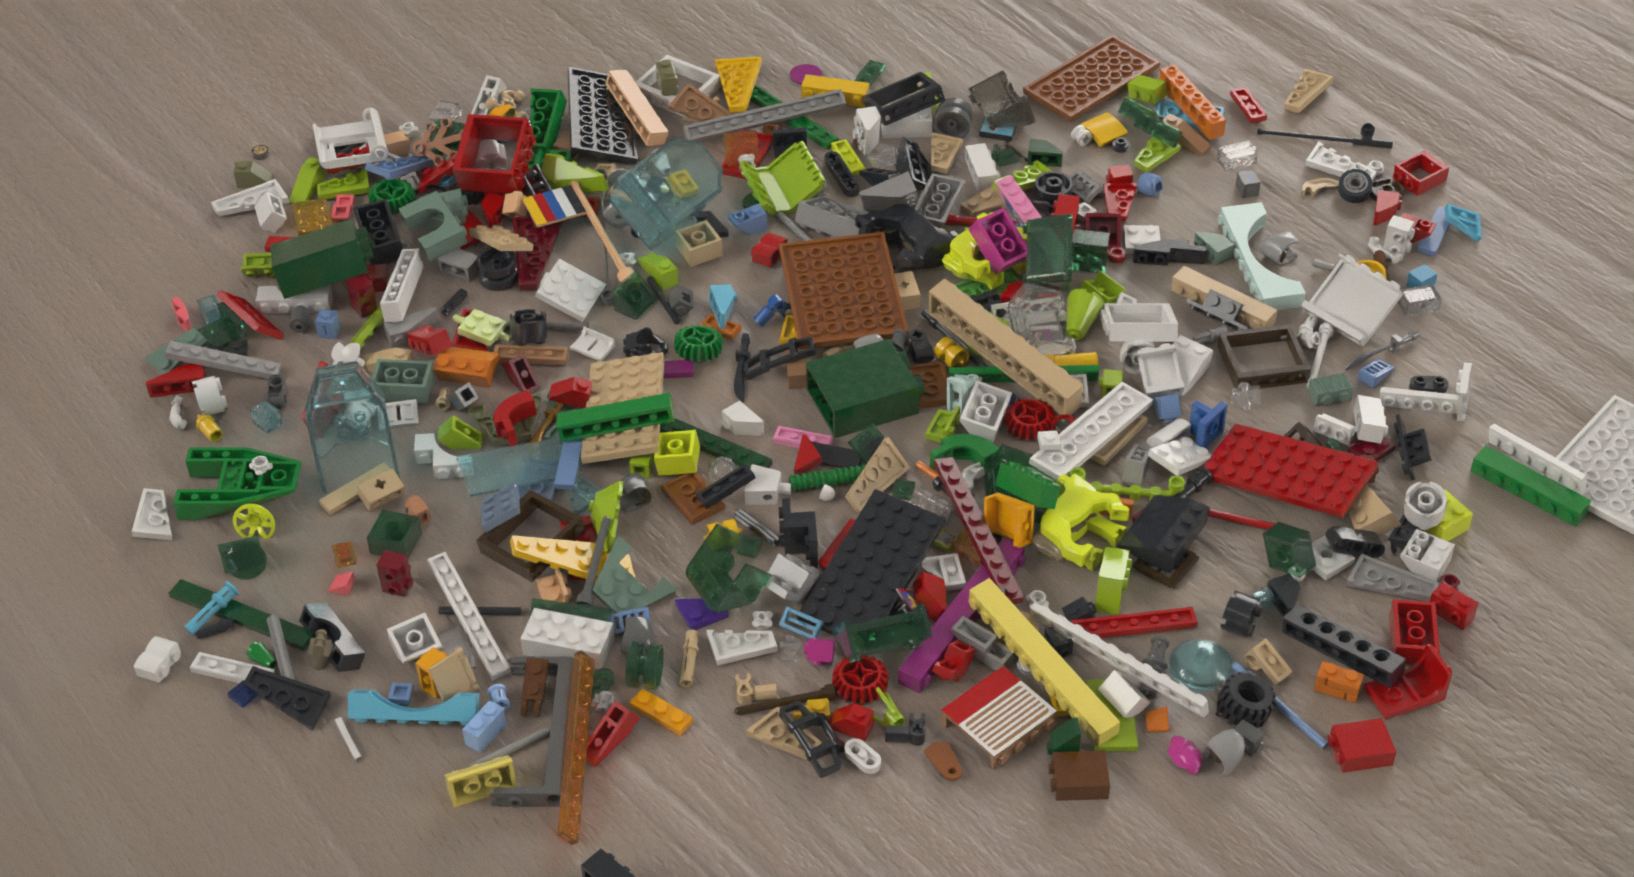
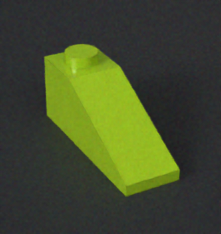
(307, 180)
(661, 269)

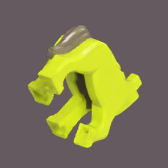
(1075, 515)

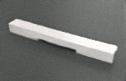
(355, 753)

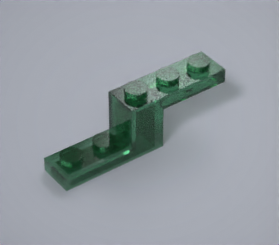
(1150, 122)

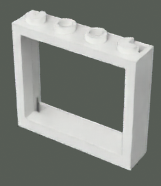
(709, 79)
(1139, 322)

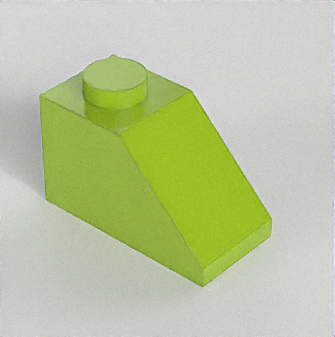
(459, 435)

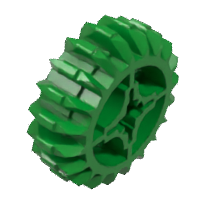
(396, 191)
(698, 343)

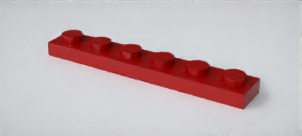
(1139, 622)

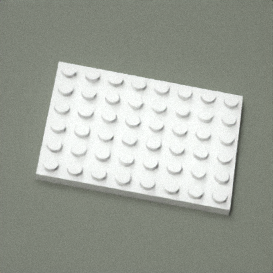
(1606, 456)

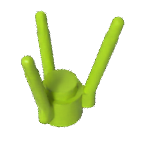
(891, 716)

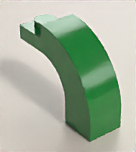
(964, 447)

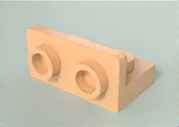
(554, 587)

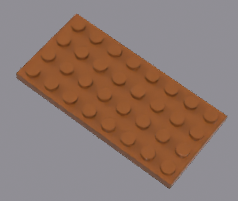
(1090, 77)

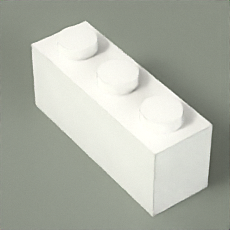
(981, 165)
(1370, 419)

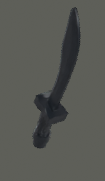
(741, 357)

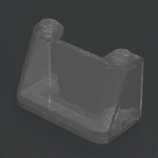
(1035, 317)

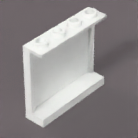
(1353, 300)

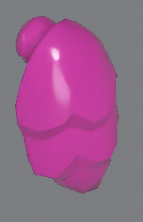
(1185, 754)

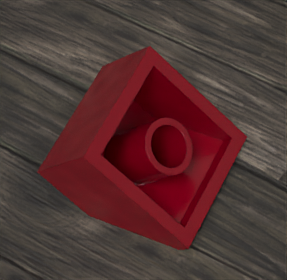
(1105, 223)

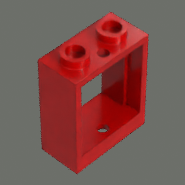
(1437, 172)

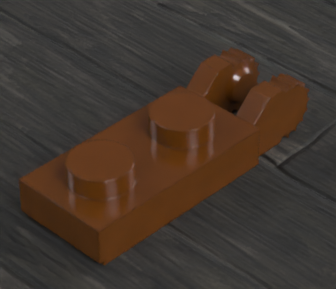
(534, 685)

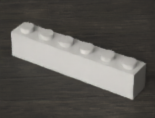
(401, 285)

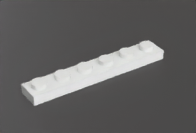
(1537, 459)

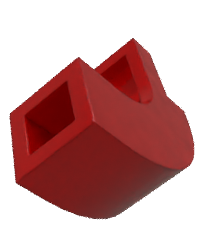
(512, 411)

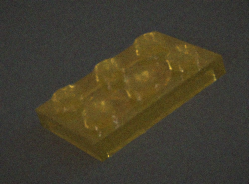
(311, 215)

